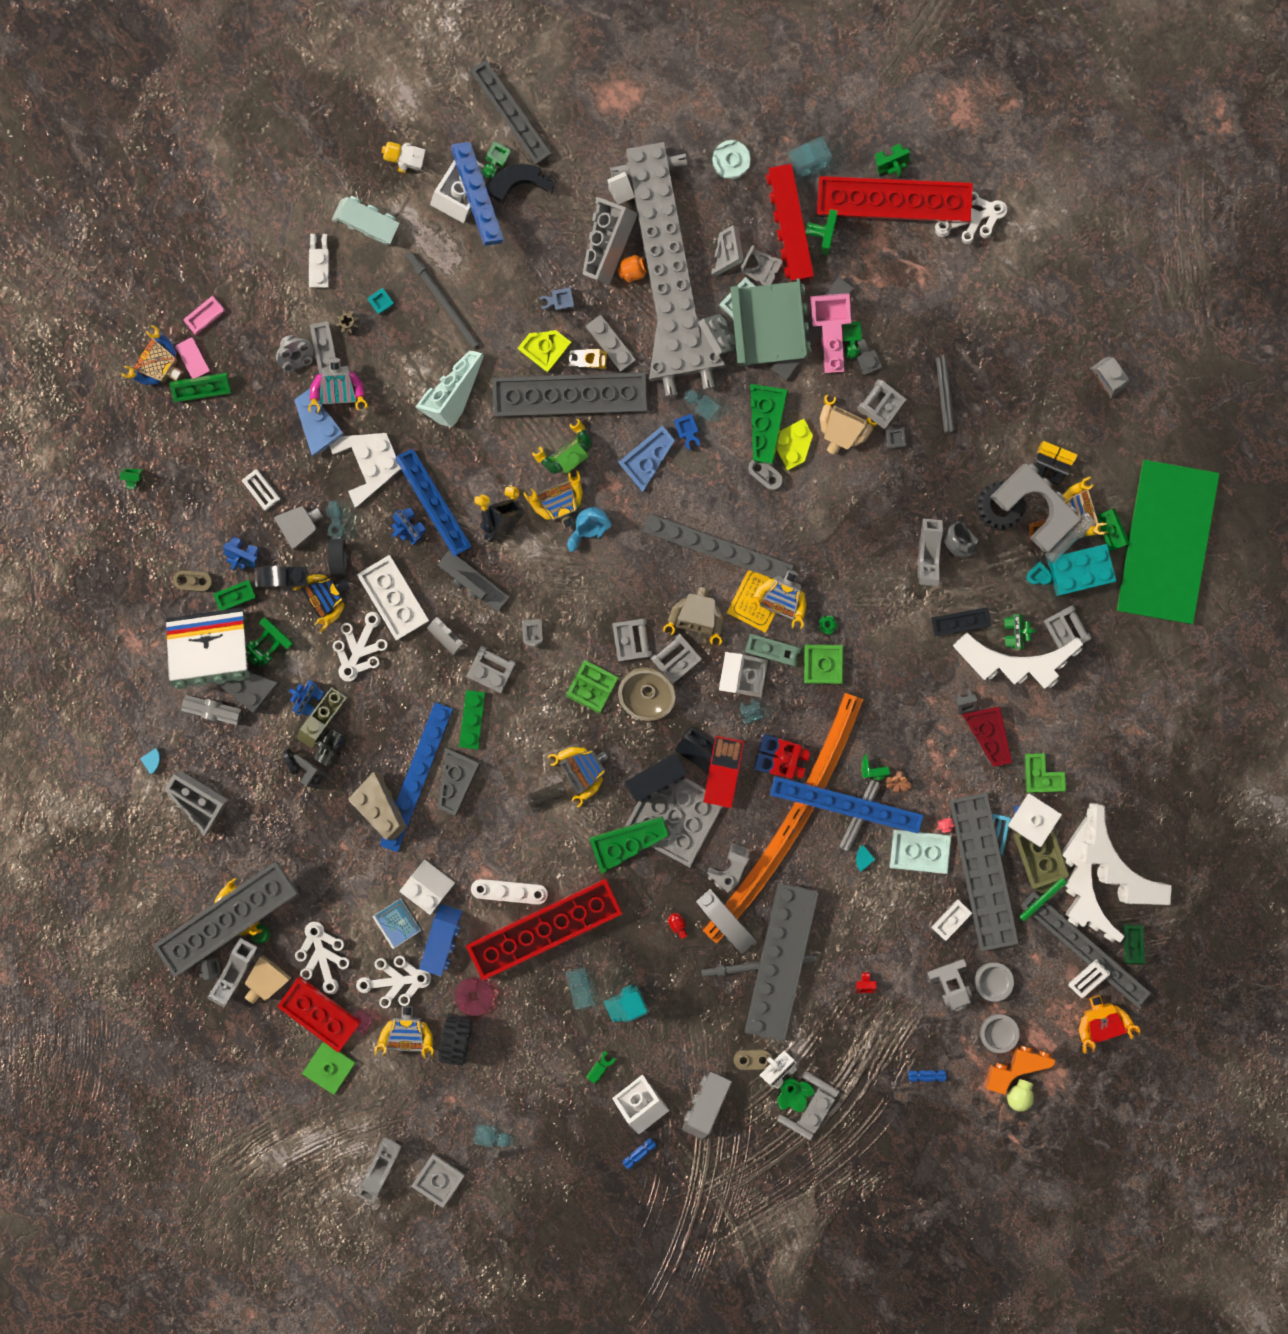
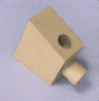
(265, 980)

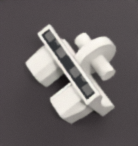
(778, 1068)

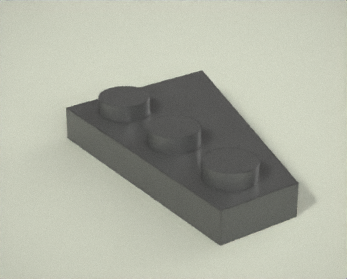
(456, 781)

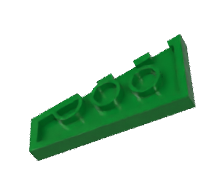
(767, 416)
(619, 844)

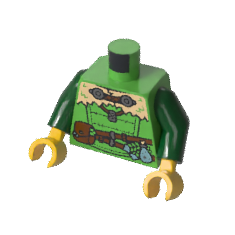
(569, 455)

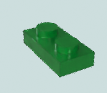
(1116, 535)
(235, 595)

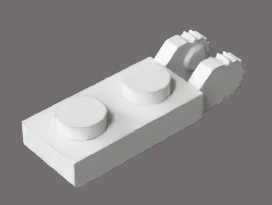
(318, 263)

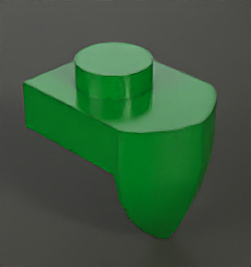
(877, 773)

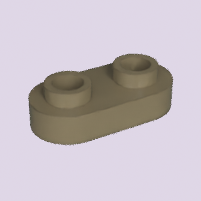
(193, 580)
(752, 1059)

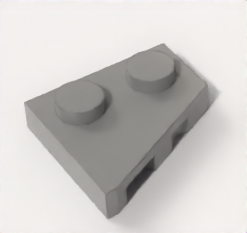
(728, 251)

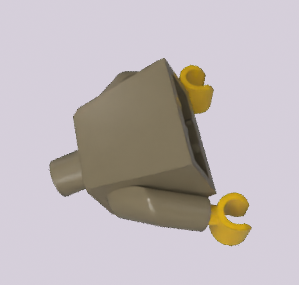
(697, 614)

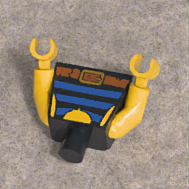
(325, 597)

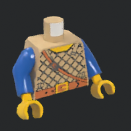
(155, 362)

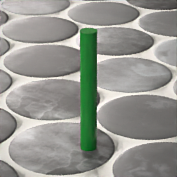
(1043, 899)

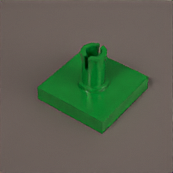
(825, 232)

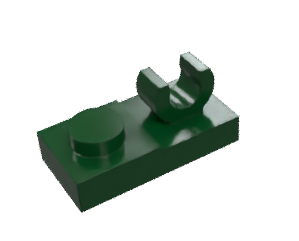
(1133, 944)

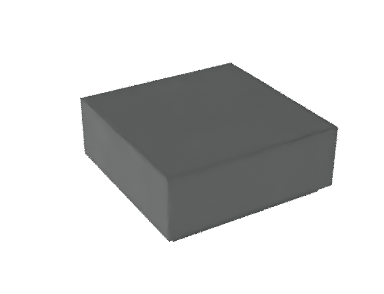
(895, 438)

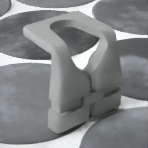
(766, 267)

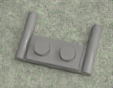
(815, 1110)

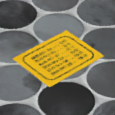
(744, 595)

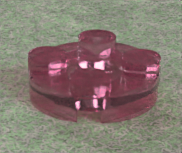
(468, 986)

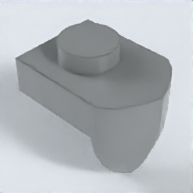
(532, 632)

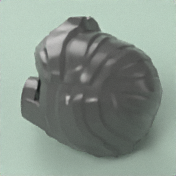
(961, 540)

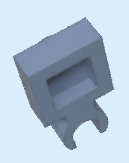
(561, 299)

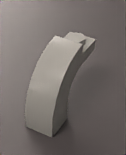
(929, 552)
(725, 921)
(233, 973)
(379, 1170)

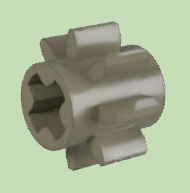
(352, 324)

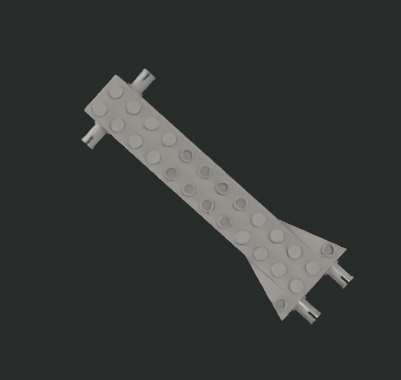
(679, 340)

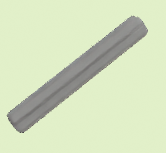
(857, 822)

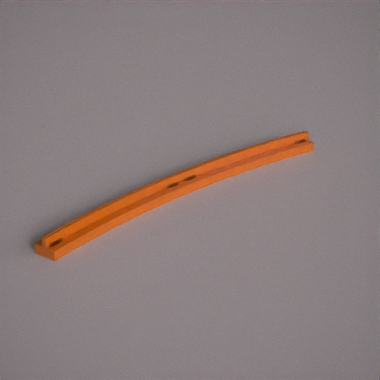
(781, 843)

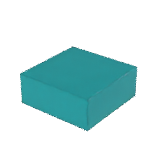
(380, 301)

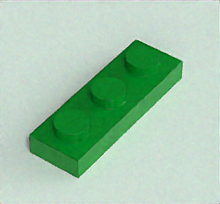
(200, 387)
(472, 719)

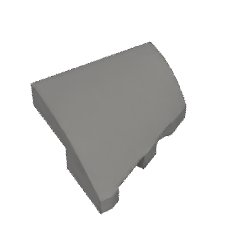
(445, 636)

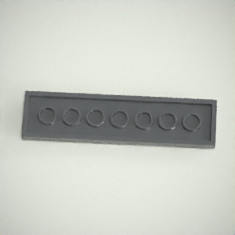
(569, 394)
(226, 919)

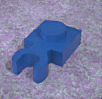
(687, 428)

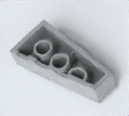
(607, 239)

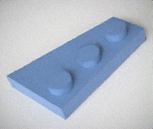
(318, 427)
(646, 457)

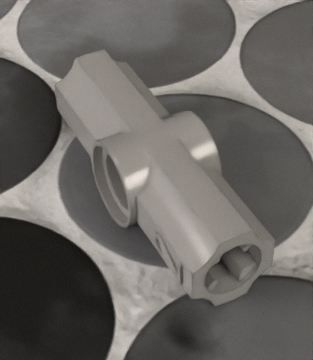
(211, 710)

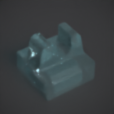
(750, 712)

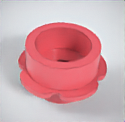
(946, 825)

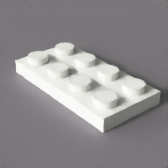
(393, 597)

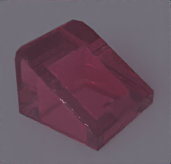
(365, 1019)

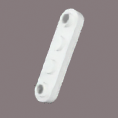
(509, 891)

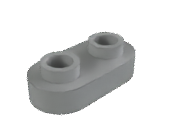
(763, 476)

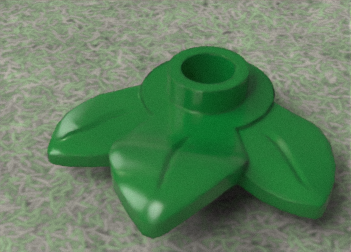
(796, 1097)

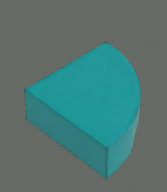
(863, 858)

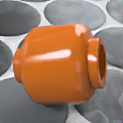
(632, 268)

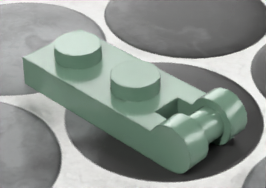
(772, 650)

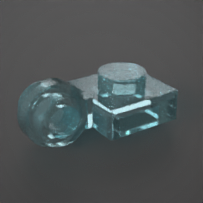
(705, 407)
(334, 513)
(486, 1134)

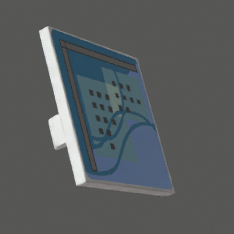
(396, 923)

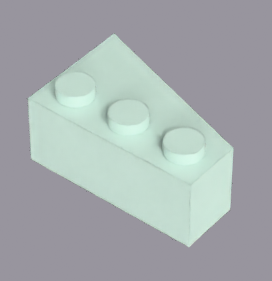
(366, 220)

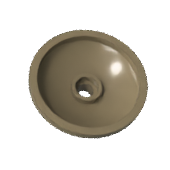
(646, 703)

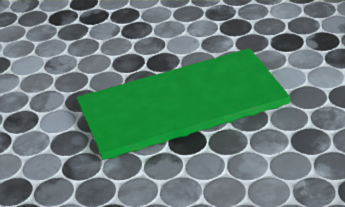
(1167, 542)

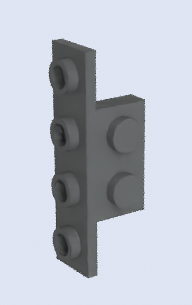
(477, 584)

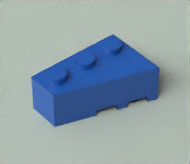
(440, 940)

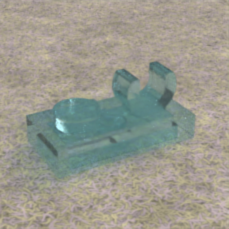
(579, 988)

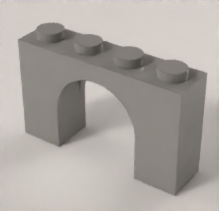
(1060, 517)

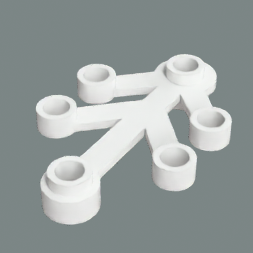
(976, 217)
(358, 649)
(322, 955)
(396, 981)

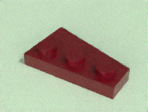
(990, 732)

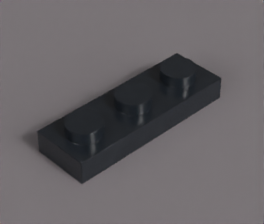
(961, 621)

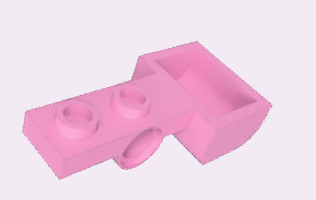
(831, 313)

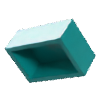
(1082, 570)

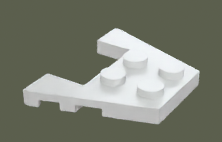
(375, 460)

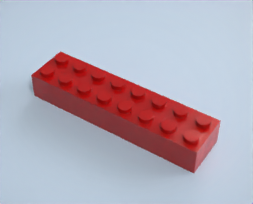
(544, 929)

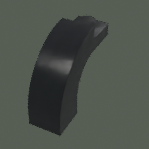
(515, 175)
(280, 576)

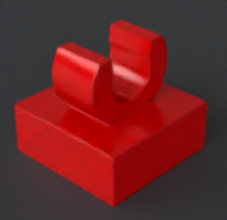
(865, 984)

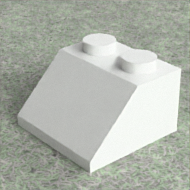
(743, 674)
(427, 887)
(640, 1104)

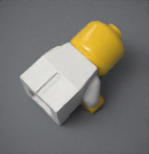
(406, 156)

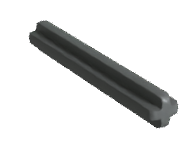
(945, 394)

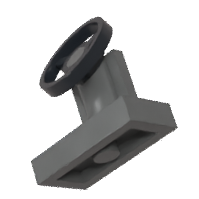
(314, 775)

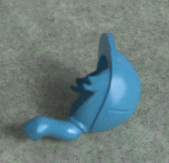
(589, 523)

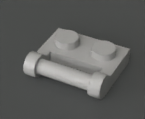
(886, 408)
(1060, 629)
(625, 640)
(679, 664)
(488, 676)

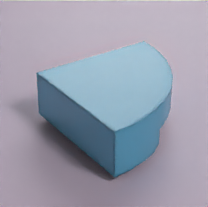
(151, 760)

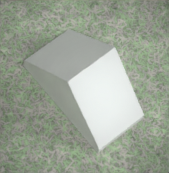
(620, 188)

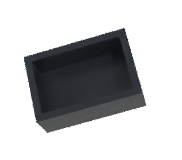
(656, 778)

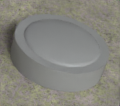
(993, 981)
(999, 1033)

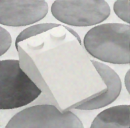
(451, 195)

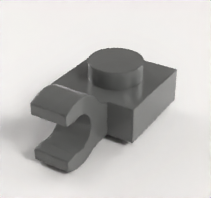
(868, 360)

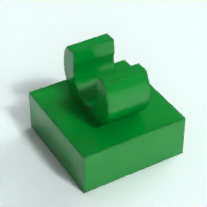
(131, 477)

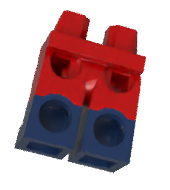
(786, 758)

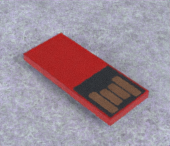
(723, 771)

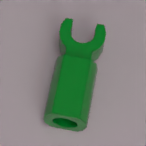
(599, 1068)

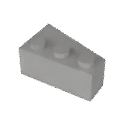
(706, 1105)

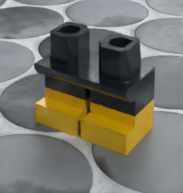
(1060, 466)

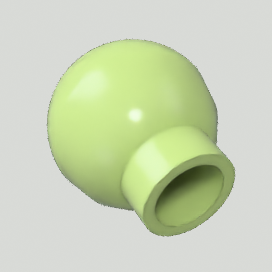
(1021, 1096)

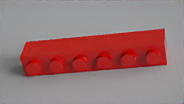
(790, 223)

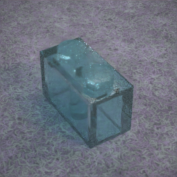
(809, 156)

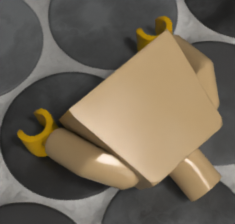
(843, 427)

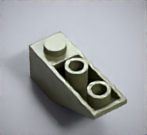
(321, 717)

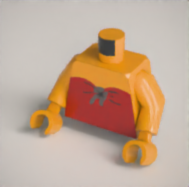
(1104, 1023)

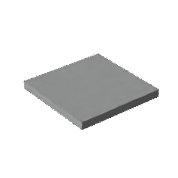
(685, 818)

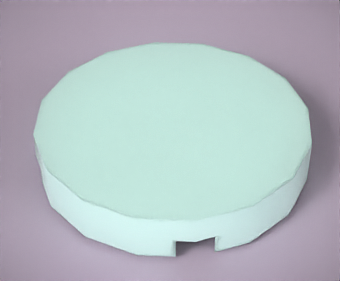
(731, 159)

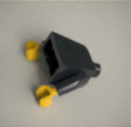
(501, 516)

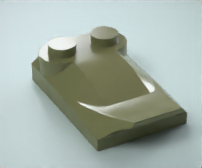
(1042, 864)

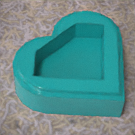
(1039, 574)

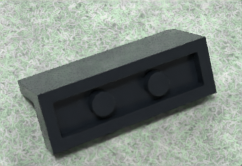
(696, 748)

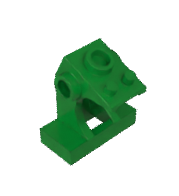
(257, 656)

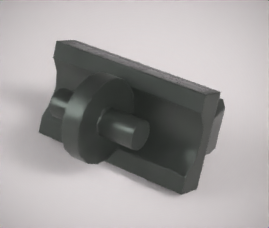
(328, 747)

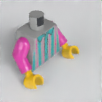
(336, 385)

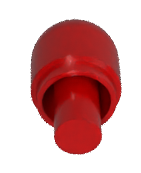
(677, 924)

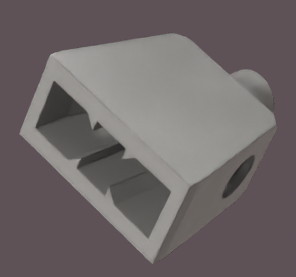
(298, 525)

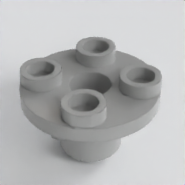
(294, 353)

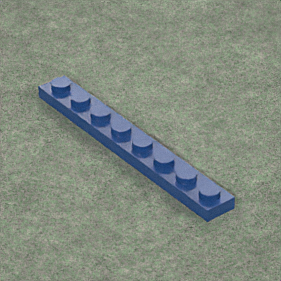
(420, 768)
(846, 804)

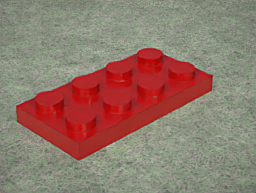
(318, 1014)

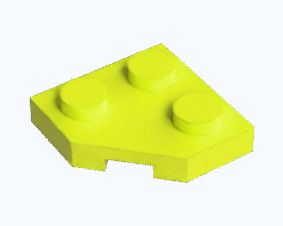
(544, 348)
(794, 444)

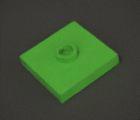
(823, 664)
(328, 1068)

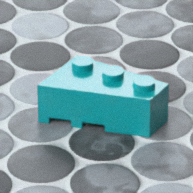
(626, 1005)

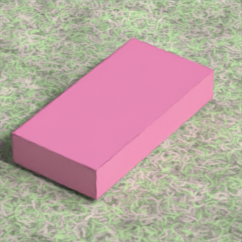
(204, 315)
(192, 358)

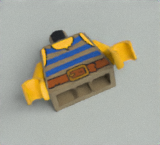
(558, 501)

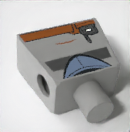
(1110, 376)

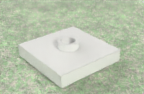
(1034, 820)

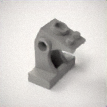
(739, 857)
(956, 999)

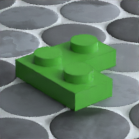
(1038, 779)

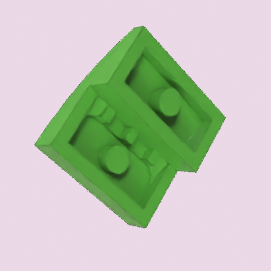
(591, 686)

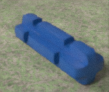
(927, 1076)
(639, 1153)

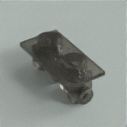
(547, 797)

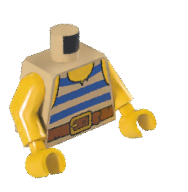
(1082, 503)

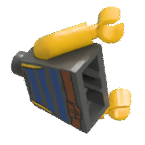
(582, 769)

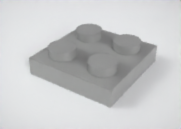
(718, 334)
(438, 1180)

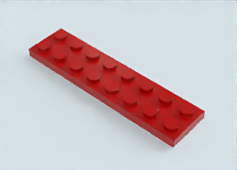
(895, 199)

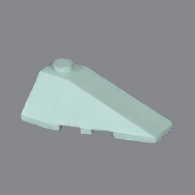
(449, 398)

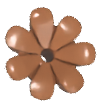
(898, 782)

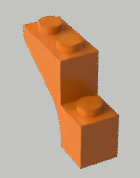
(1022, 1062)

